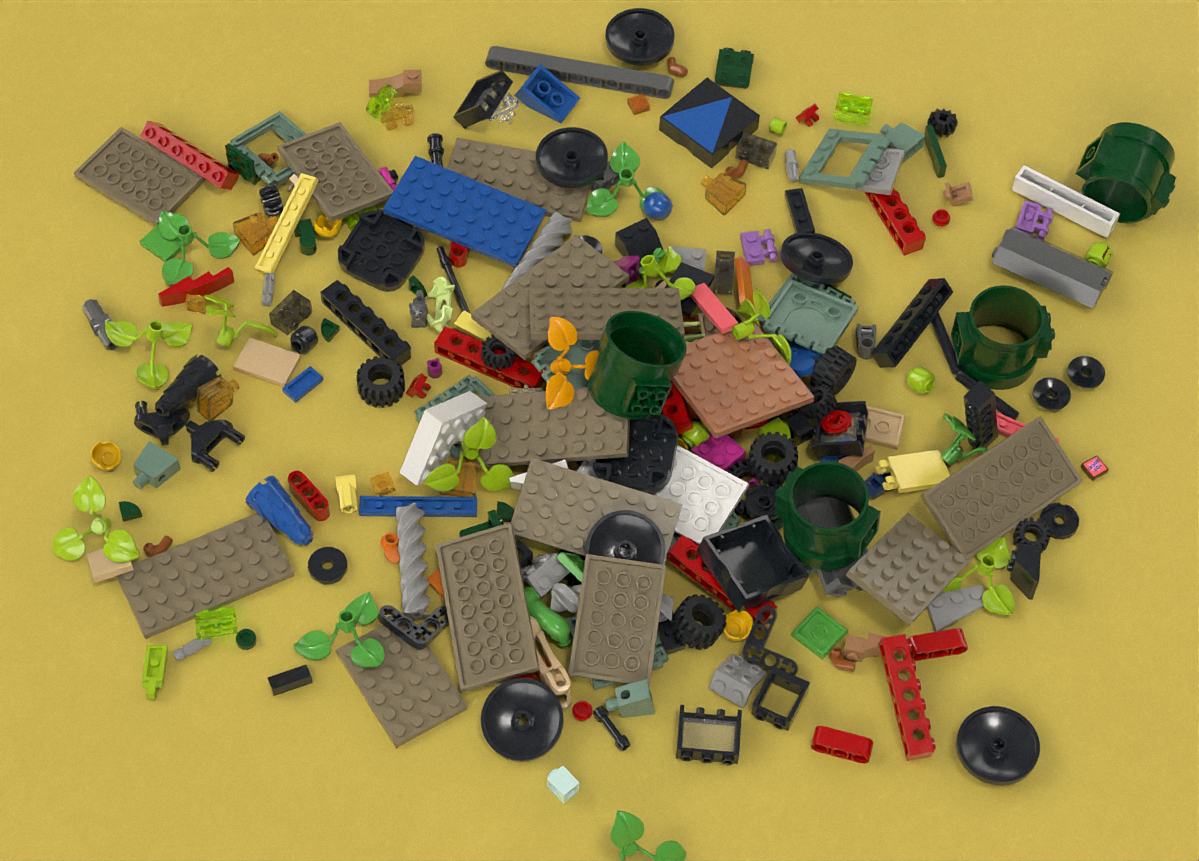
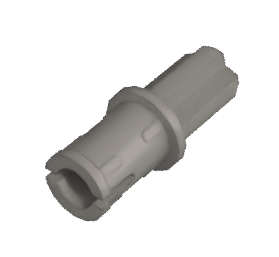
(791, 165)

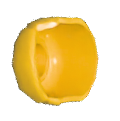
(326, 228)
(106, 455)
(738, 625)

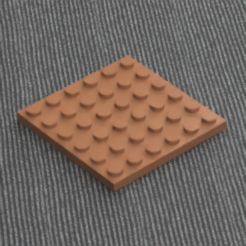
(738, 382)

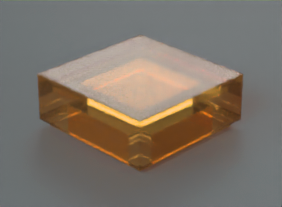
(638, 104)

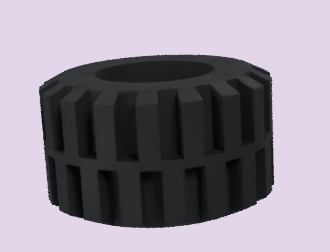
(380, 369)
(834, 369)
(768, 445)
(707, 613)

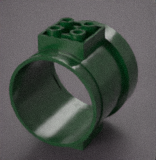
(1128, 171)
(996, 363)
(636, 364)
(822, 546)

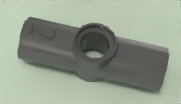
(97, 321)

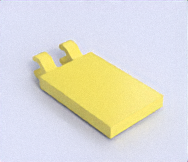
(913, 471)

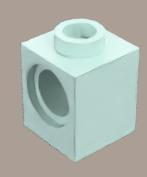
(562, 784)

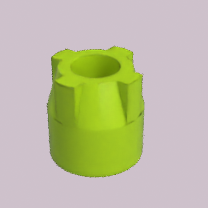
(777, 126)

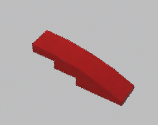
(203, 285)

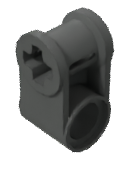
(607, 180)
(865, 340)

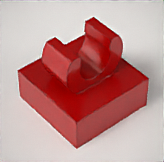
(807, 114)
(417, 385)

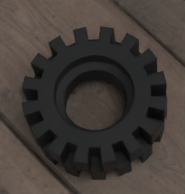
(496, 360)
(823, 402)
(1035, 527)

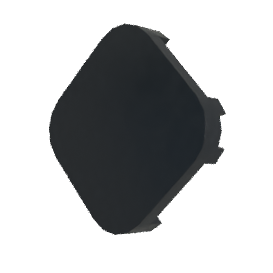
(381, 251)
(649, 458)

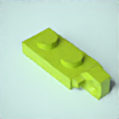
(154, 669)

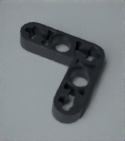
(414, 631)
(759, 644)

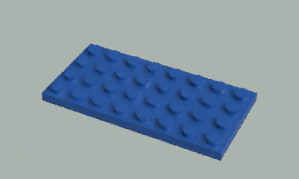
(465, 211)

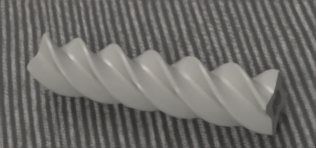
(548, 239)
(411, 561)
(568, 599)

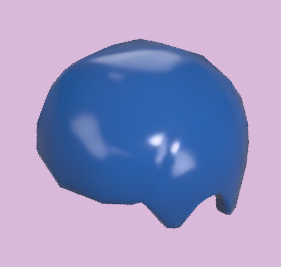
(657, 205)

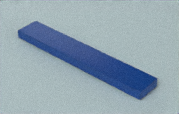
(432, 506)

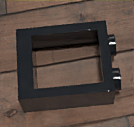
(787, 681)

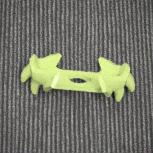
(442, 292)

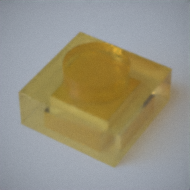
(196, 303)
(382, 484)

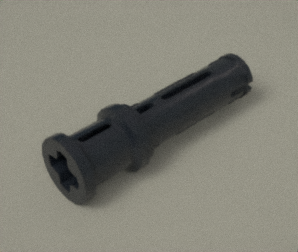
(436, 150)

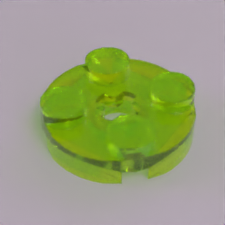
(381, 101)

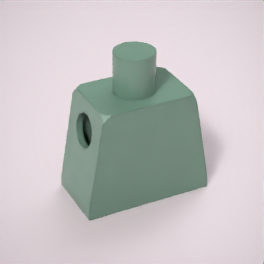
(904, 138)
(154, 466)
(632, 700)

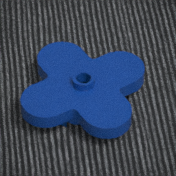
(802, 359)

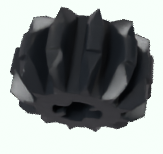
(943, 122)
(271, 200)

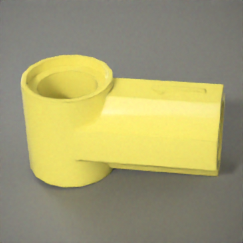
(347, 493)

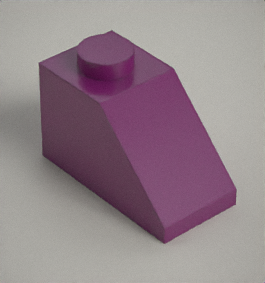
(630, 265)

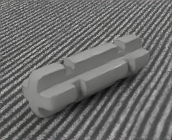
(268, 289)
(190, 648)

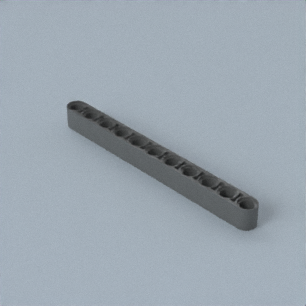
(581, 72)

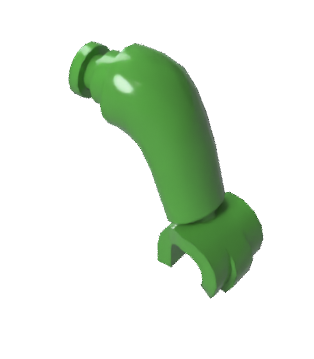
(548, 619)

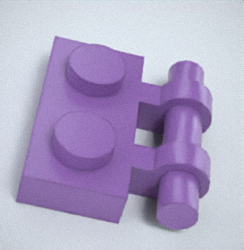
(1028, 219)
(753, 250)

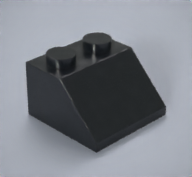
(637, 240)
(1025, 568)

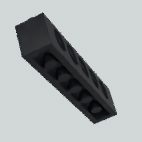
(365, 323)
(912, 323)
(981, 415)

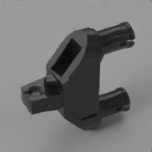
(160, 425)
(207, 436)

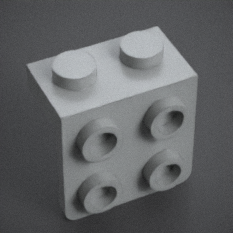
(544, 572)
(736, 679)

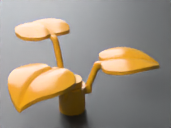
(560, 336)

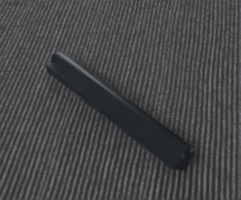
(946, 344)
(1001, 405)

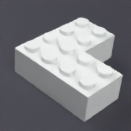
(438, 431)

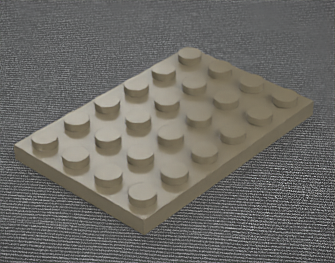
(344, 172)
(138, 176)
(908, 568)
(617, 620)
(407, 690)

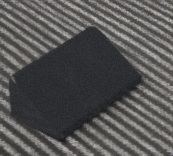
(290, 680)

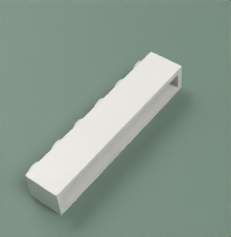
(1065, 201)

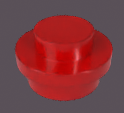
(941, 218)
(582, 711)

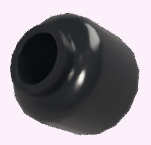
(304, 339)

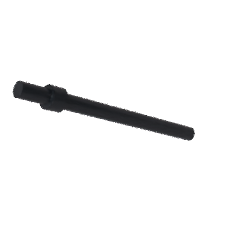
(446, 264)

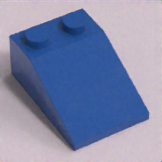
(547, 94)

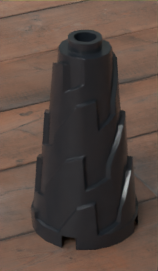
(184, 387)

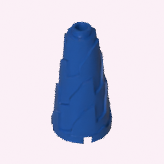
(275, 505)

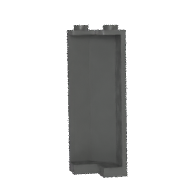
(1051, 266)
(831, 514)

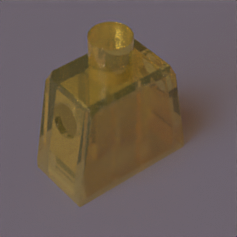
(723, 192)
(254, 231)
(215, 397)
(467, 479)

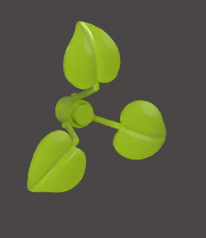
(667, 264)
(746, 328)
(226, 332)
(175, 334)
(478, 436)
(70, 546)
(994, 556)

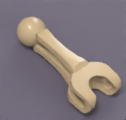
(554, 676)

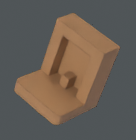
(958, 194)

